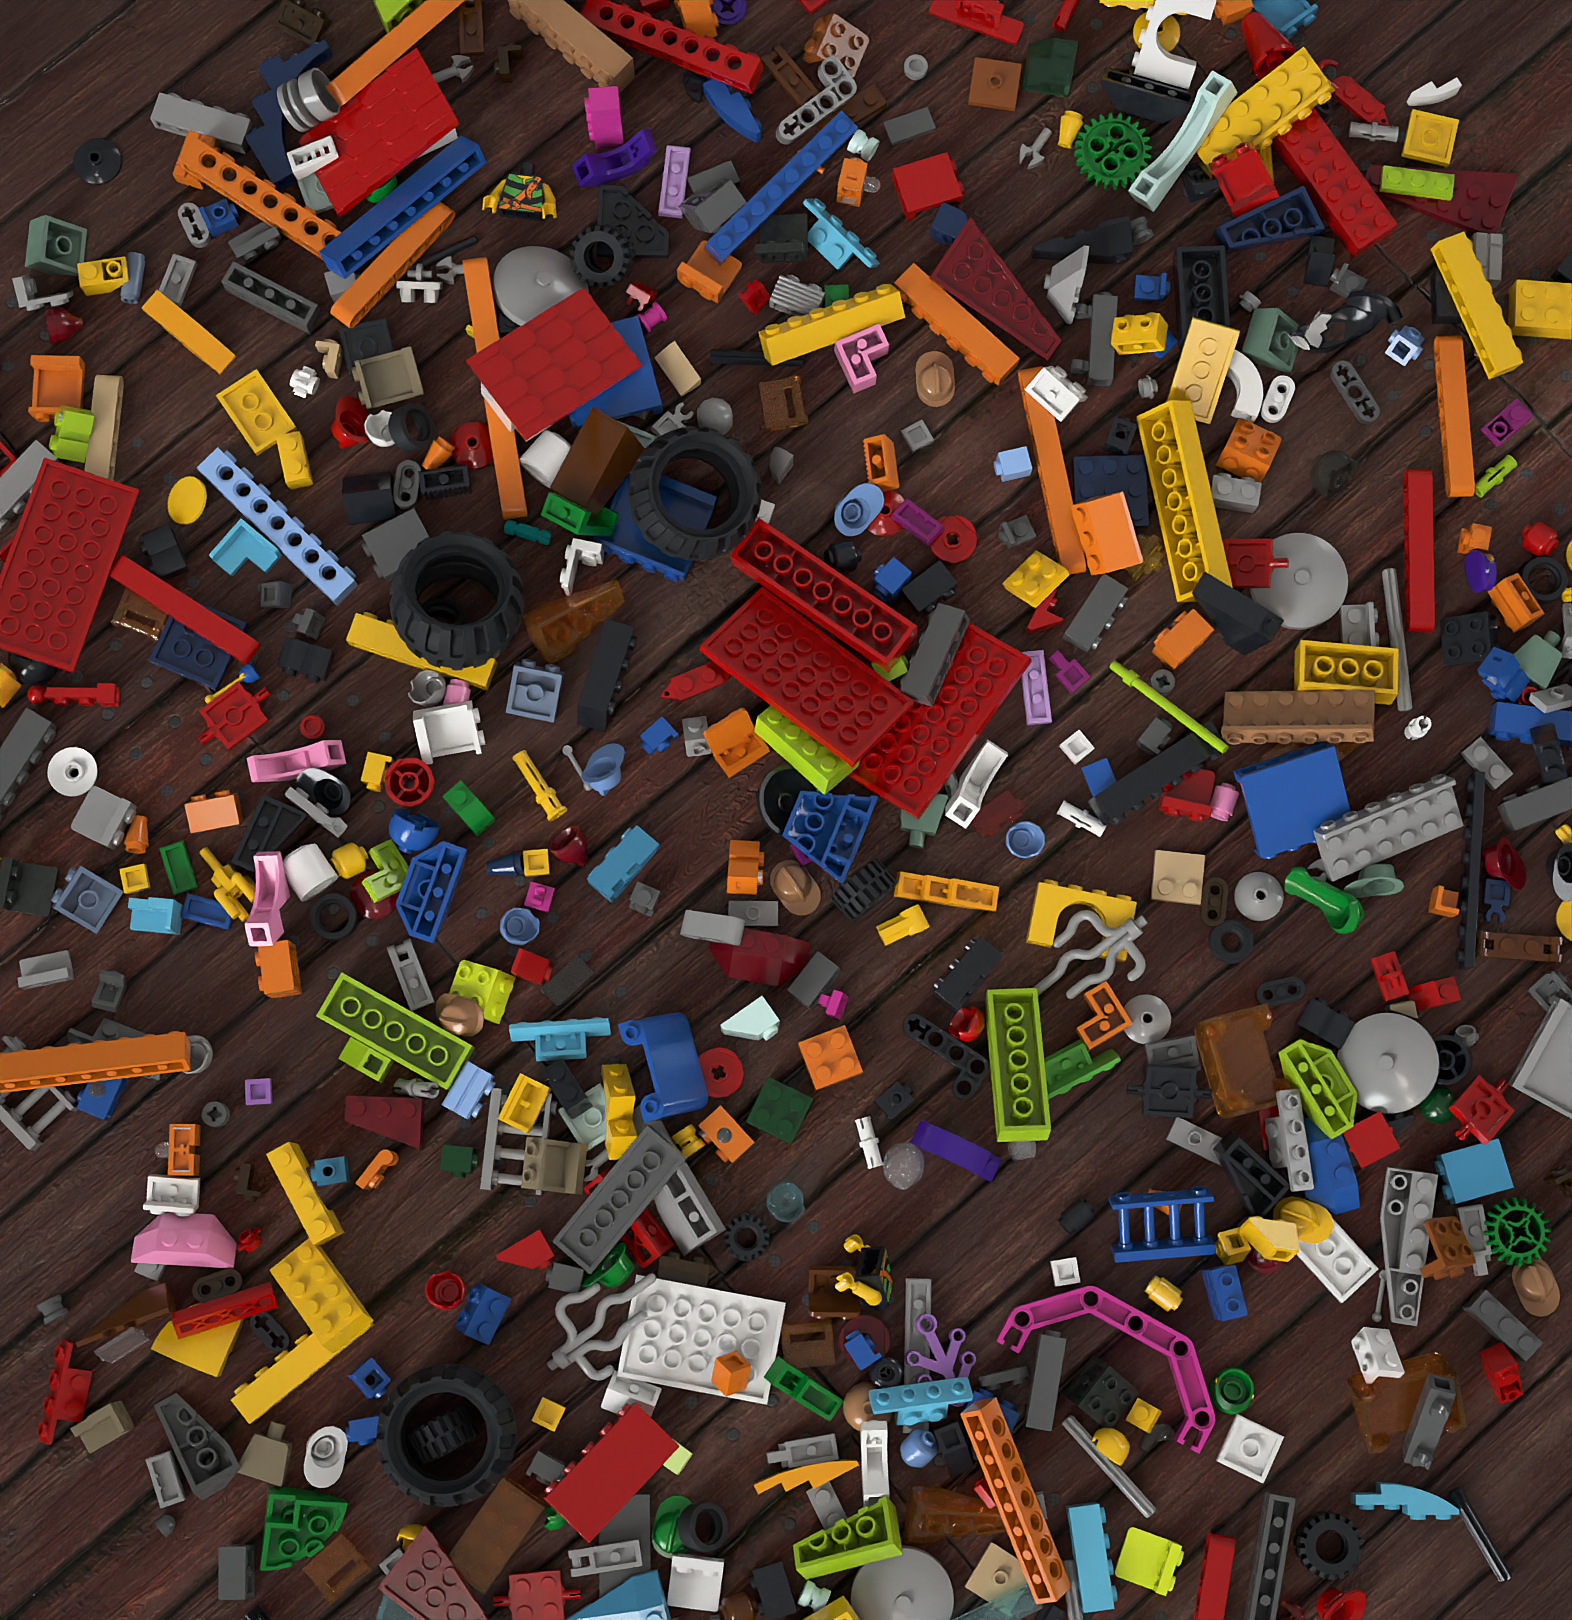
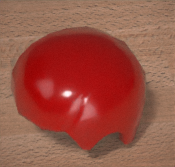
(967, 1024)
(445, 1290)

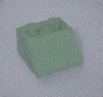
(55, 246)
(1268, 339)

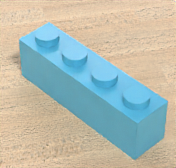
(1090, 1556)

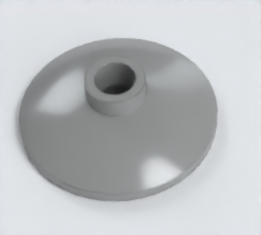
(1250, 905)
(1147, 1032)

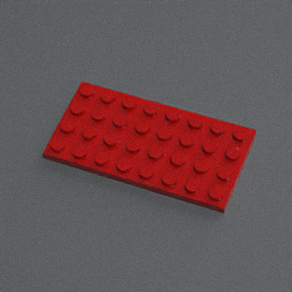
(61, 562)
(807, 676)
(929, 741)

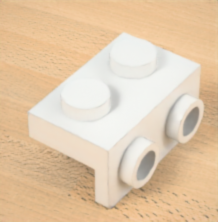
(172, 1194)
(1377, 1354)

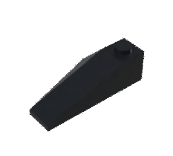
(1106, 244)

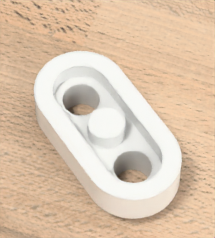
(1277, 400)

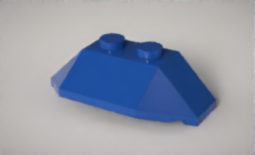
(430, 889)
(1331, 1172)

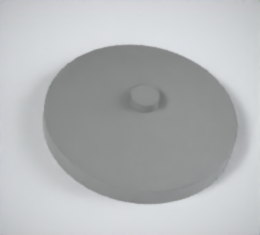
(533, 281)
(1311, 585)
(1390, 1062)
(903, 1588)

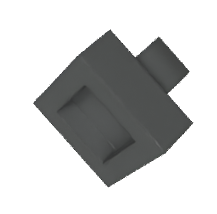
(309, 623)

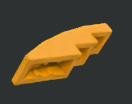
(188, 332)
(946, 891)
(816, 1473)

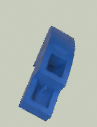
(732, 109)

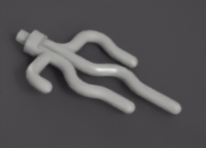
(1115, 938)
(575, 1345)

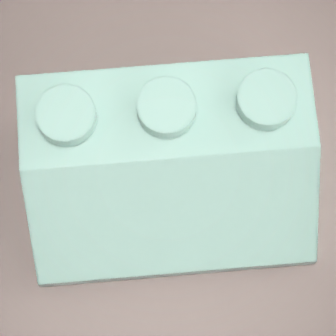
(753, 1022)

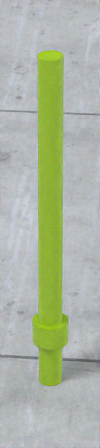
(1132, 679)

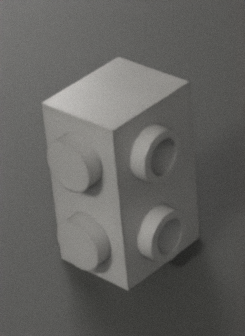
(1235, 493)

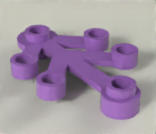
(943, 1363)

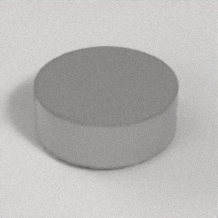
(915, 67)

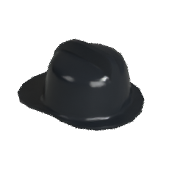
(326, 789)
(1560, 871)

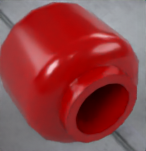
(1539, 539)

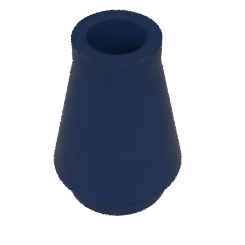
(507, 865)

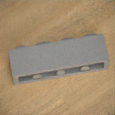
(180, 116)
(19, 480)

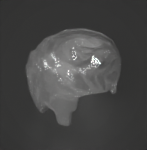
(903, 1165)

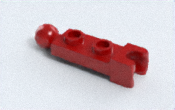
(105, 694)

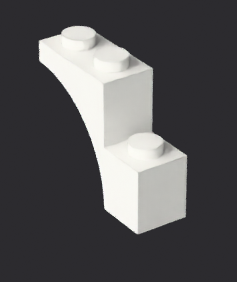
(974, 783)

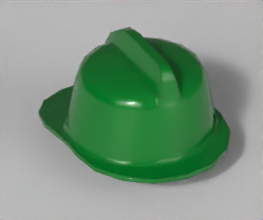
(612, 1270)
(665, 1529)

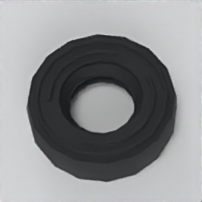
(1220, 952)

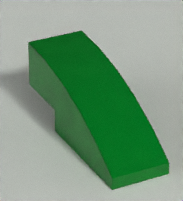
(803, 1388)

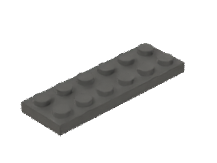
(619, 1199)

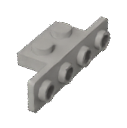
(1289, 1142)

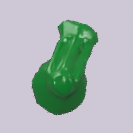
(1339, 907)

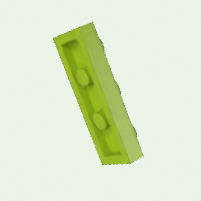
(1416, 183)

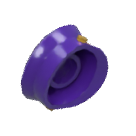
(1480, 570)

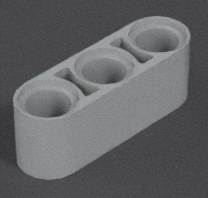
(712, 927)

